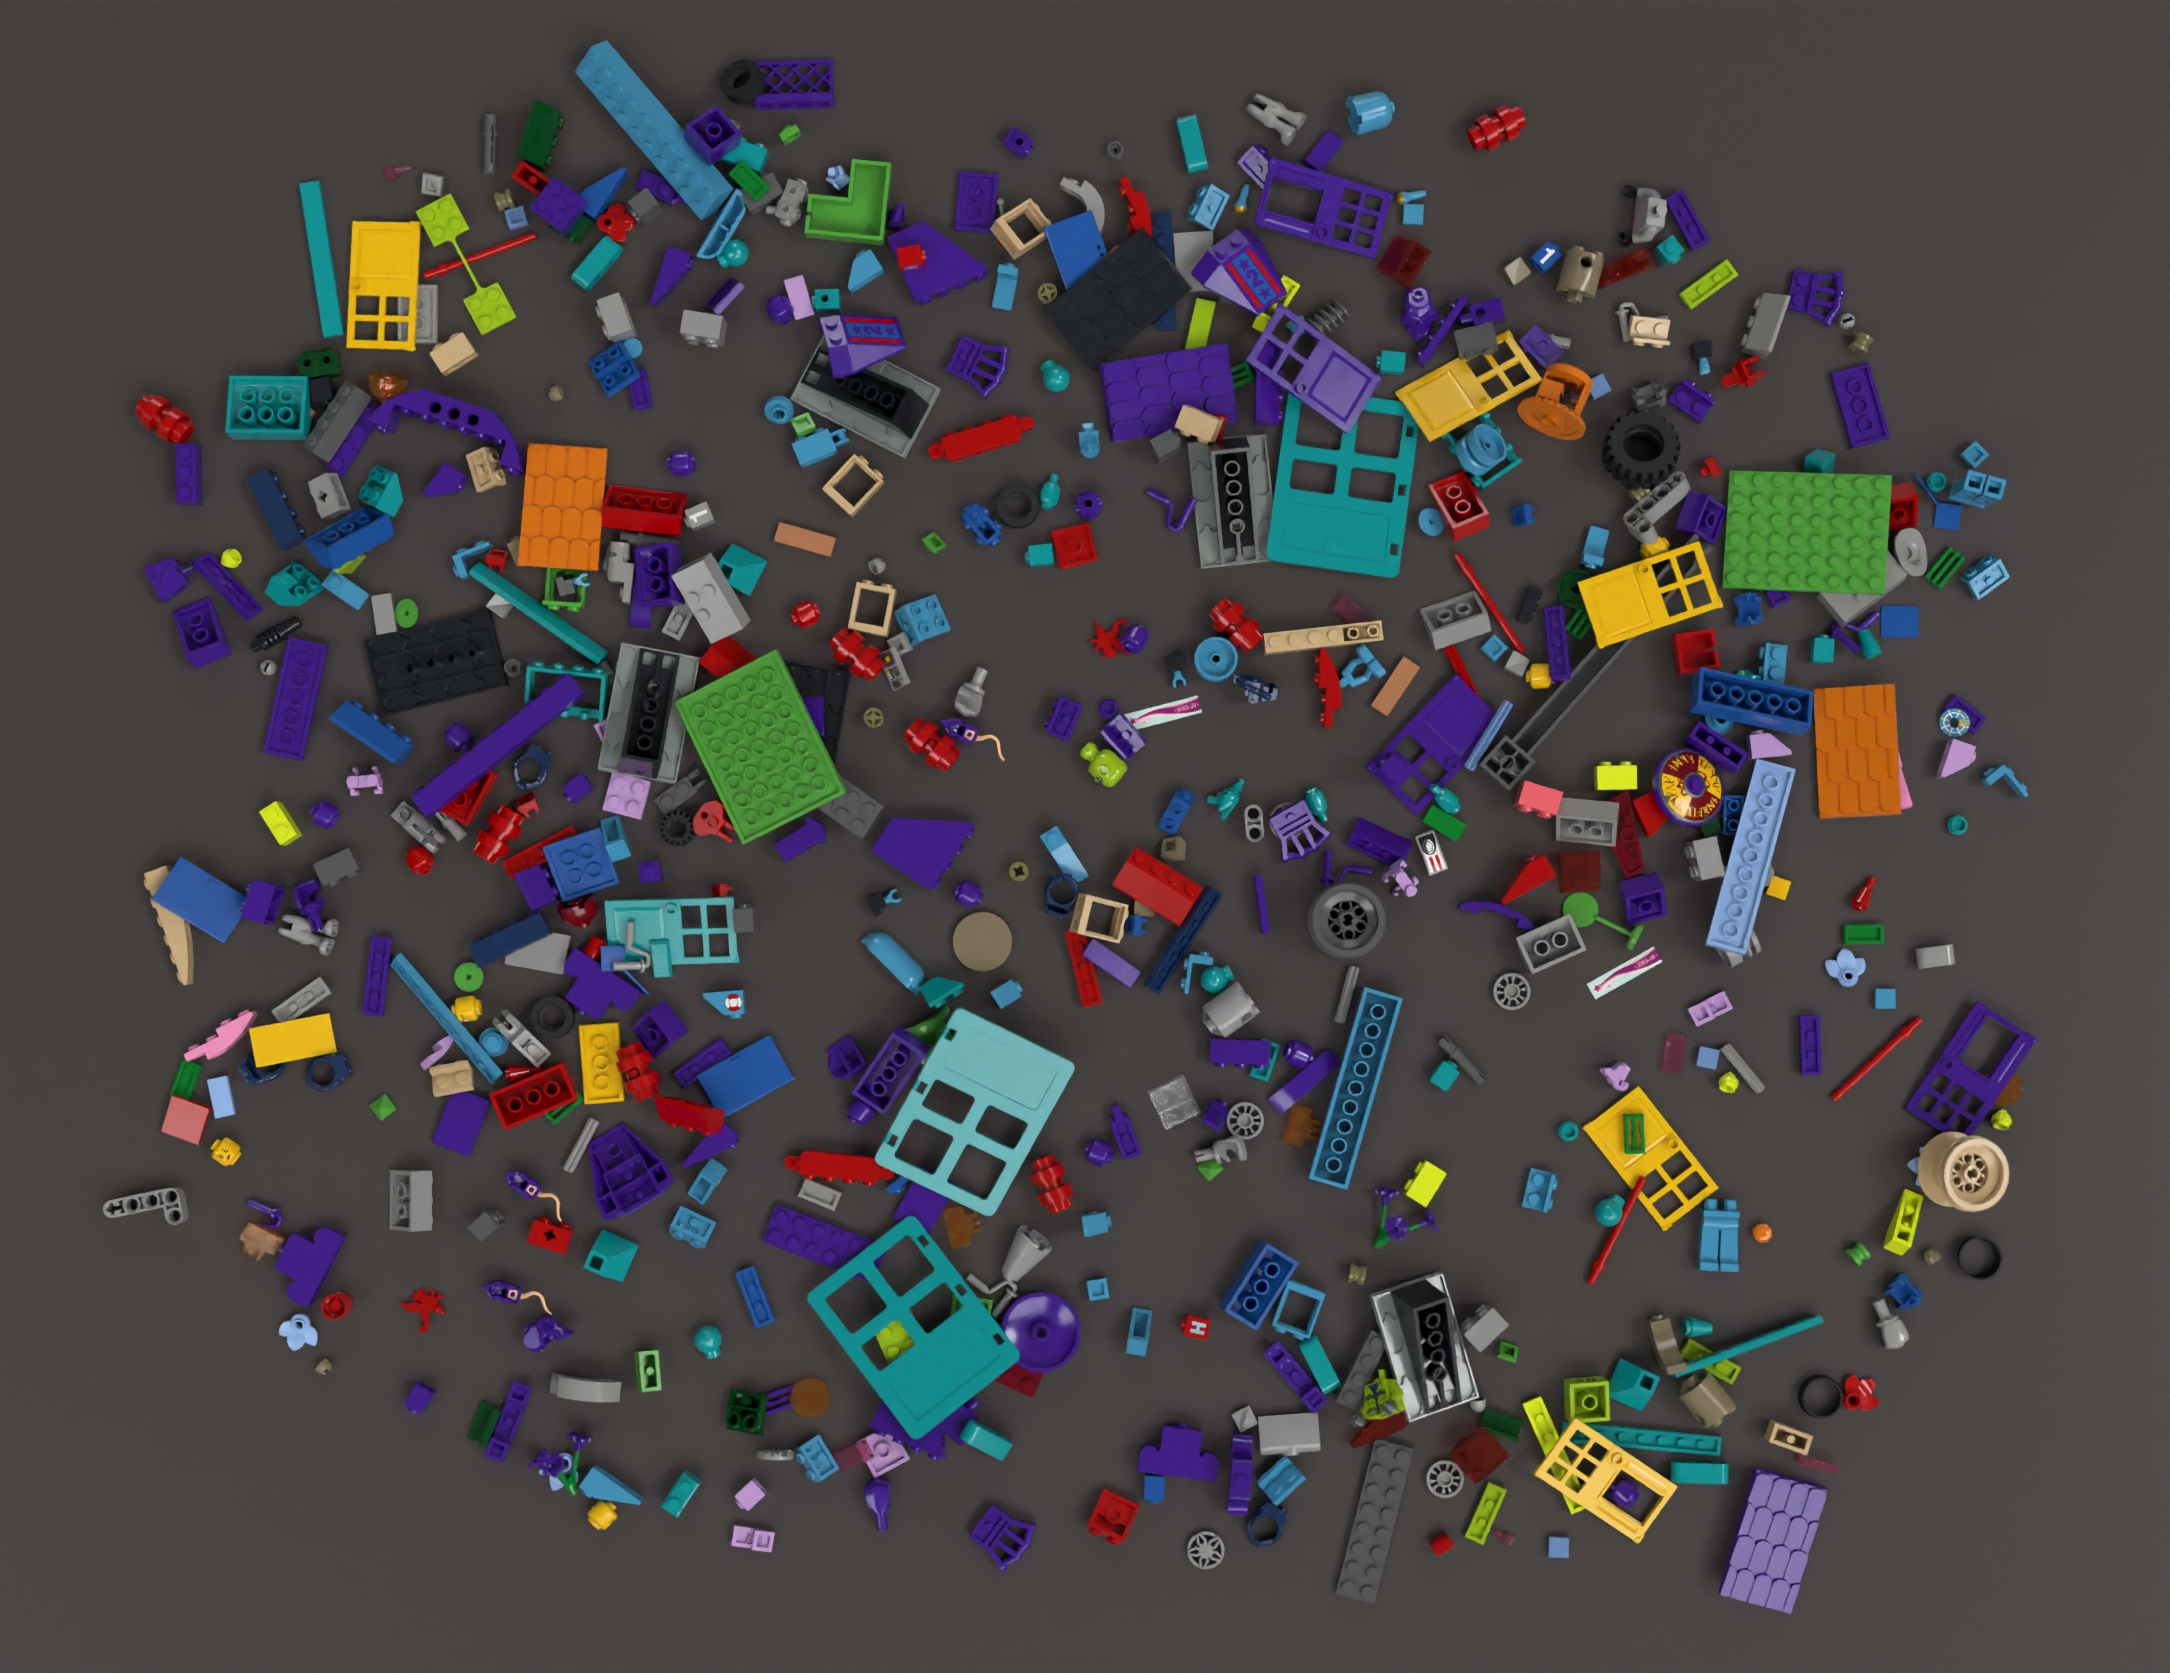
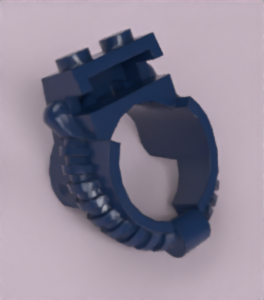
(1256, 689)
(536, 753)
(1058, 907)
(341, 1067)
(253, 1075)
(1271, 1510)

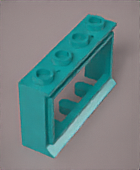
(1477, 480)
(558, 668)

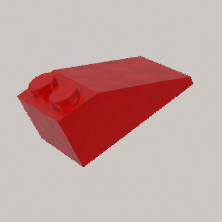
(1459, 505)
(469, 802)
(1530, 875)

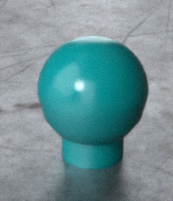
(734, 254)
(1055, 376)
(1215, 978)
(1609, 1210)
(708, 1341)

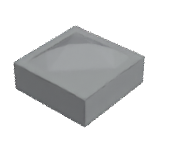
(432, 184)
(901, 643)
(1244, 1418)

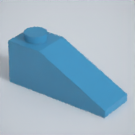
(1063, 854)
(606, 1487)

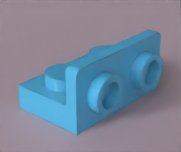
(1208, 206)
(1985, 576)
(1772, 662)
(1539, 1189)
(691, 1227)
(816, 1459)
(1281, 1480)

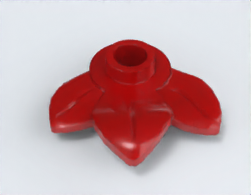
(619, 222)
(1862, 1393)

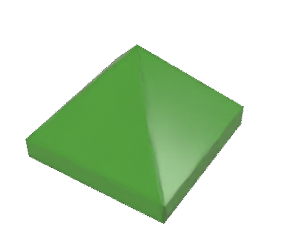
(933, 543)
(382, 1107)
(1209, 1168)
(1507, 1352)

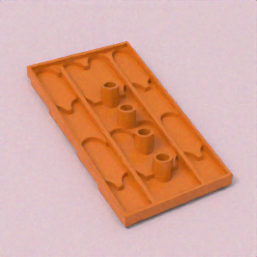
(563, 506)
(1857, 751)

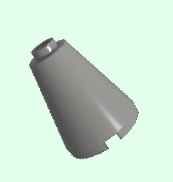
(1025, 1252)

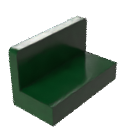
(485, 1423)
(1501, 1424)

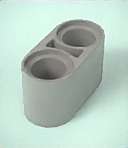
(1253, 823)
(1935, 956)

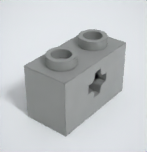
(329, 495)

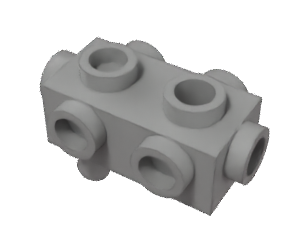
(789, 206)

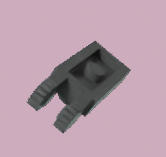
(679, 792)

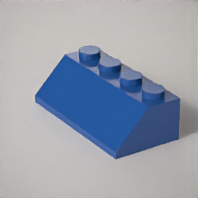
(350, 537)
(372, 732)
(1258, 1284)

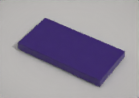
(1859, 406)

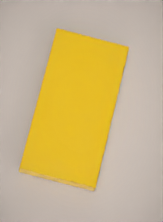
(292, 1040)
(598, 1059)

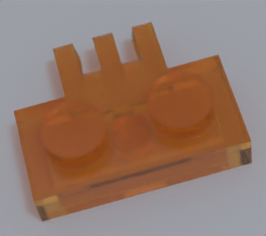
(1300, 1126)
(960, 1226)
(260, 1240)

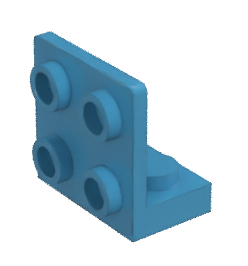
(922, 619)

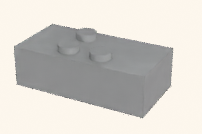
(711, 598)
(1848, 606)

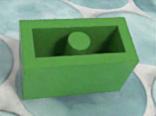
(647, 1370)

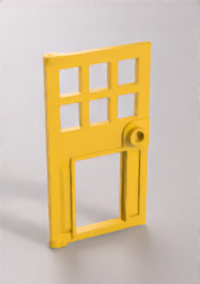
(1602, 1476)

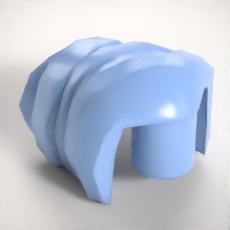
(837, 177)

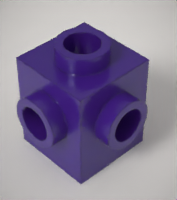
(1088, 512)

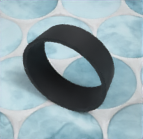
(1997, 1262)
(1803, 1388)

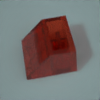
(1403, 261)

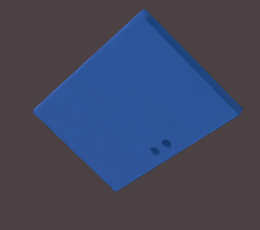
(1076, 246)
(200, 899)
(745, 1076)

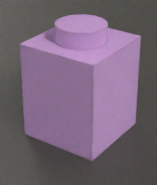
(750, 1494)

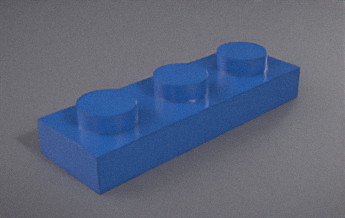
(755, 1296)

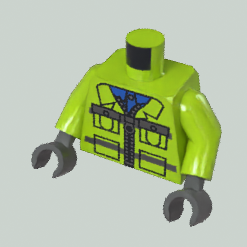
(1381, 1400)

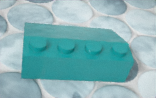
(268, 408)

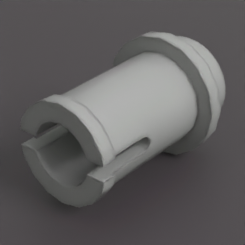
(1562, 342)

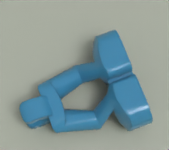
(1373, 667)

